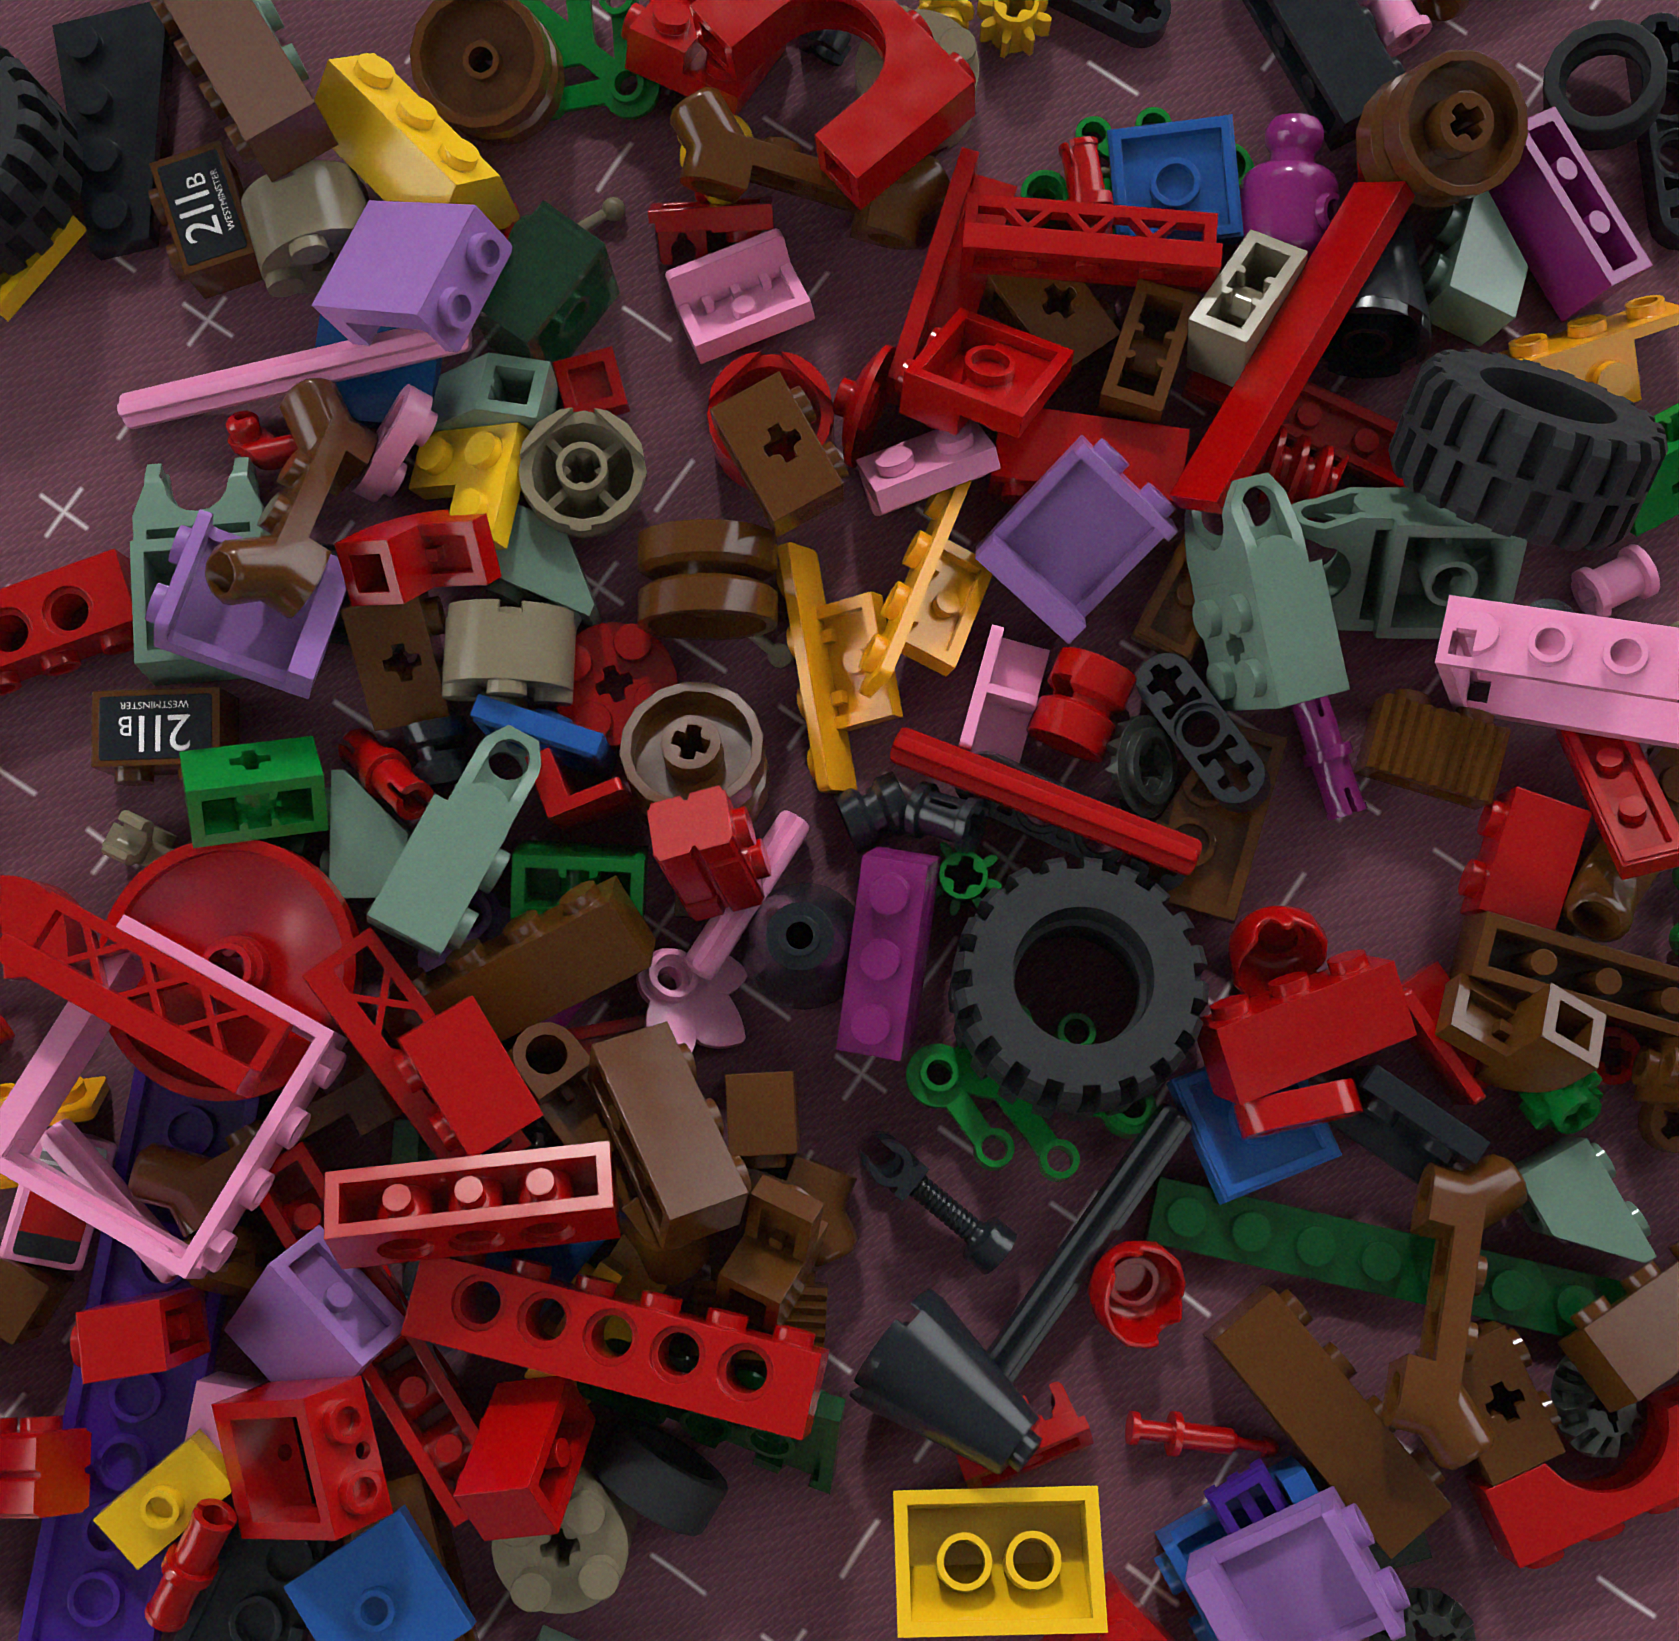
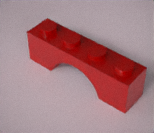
(1544, 1513)

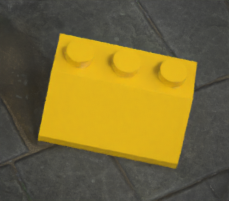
(403, 143)
(999, 1562)

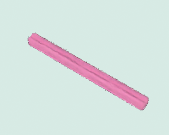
(277, 376)

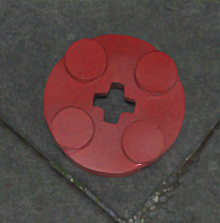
(628, 652)

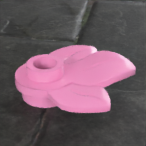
(698, 1007)

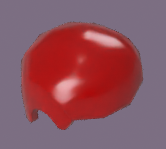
(1274, 944)
(1137, 1292)

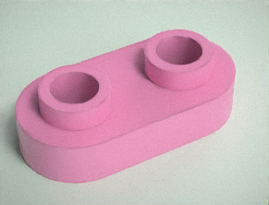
(406, 424)

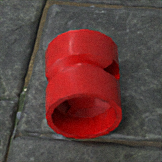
(1082, 701)

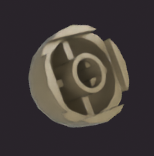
(583, 472)

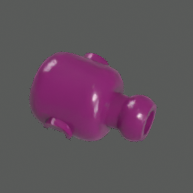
(1290, 193)

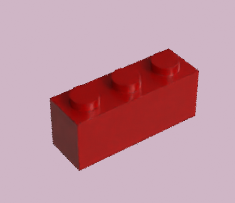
(1152, 450)
(1303, 1026)

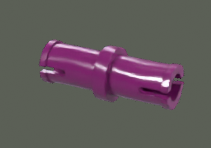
(1328, 757)

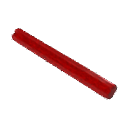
(1046, 801)

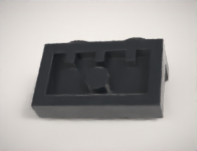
(1406, 1126)

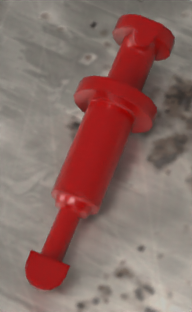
(1180, 1435)

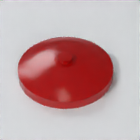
(256, 917)

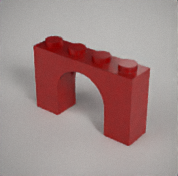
(896, 122)

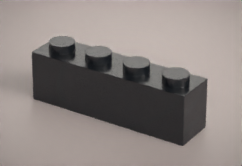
(1328, 57)

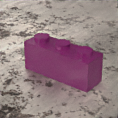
(1567, 221)
(888, 953)

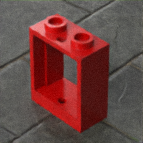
(268, 1467)

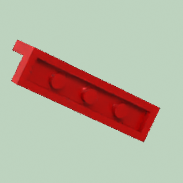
(1088, 252)
(941, 284)
(133, 1018)
(368, 1039)

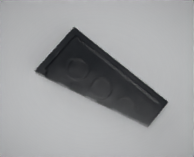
(115, 95)
(248, 1589)

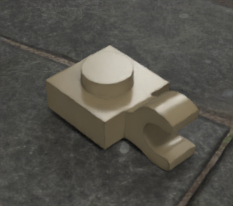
(136, 840)

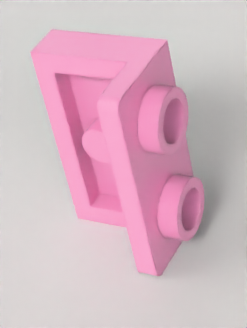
(739, 295)
(925, 466)

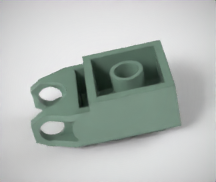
(154, 530)
(1405, 559)
(1262, 606)
(456, 850)

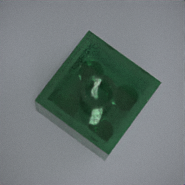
(549, 288)

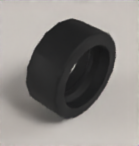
(1605, 39)
(661, 1477)

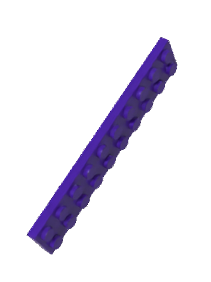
(78, 1576)

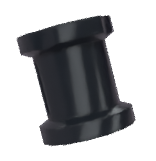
(946, 817)

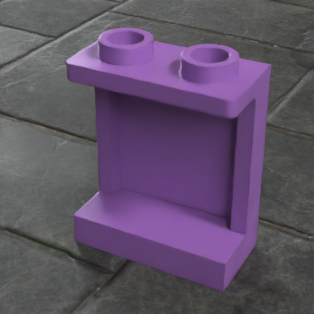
(414, 271)
(1076, 535)
(247, 636)
(313, 1316)
(1299, 1578)

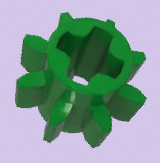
(977, 870)
(1566, 1108)

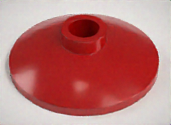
(862, 404)

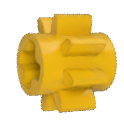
(1013, 33)

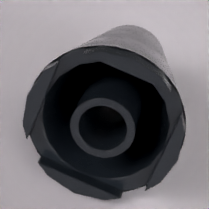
(1388, 316)
(807, 975)
(947, 1389)

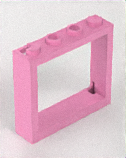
(1563, 669)
(64, 1057)

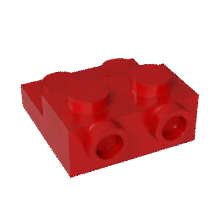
(667, 51)
(981, 374)

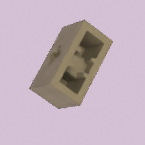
(1241, 306)

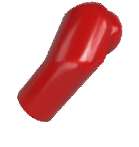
(258, 443)

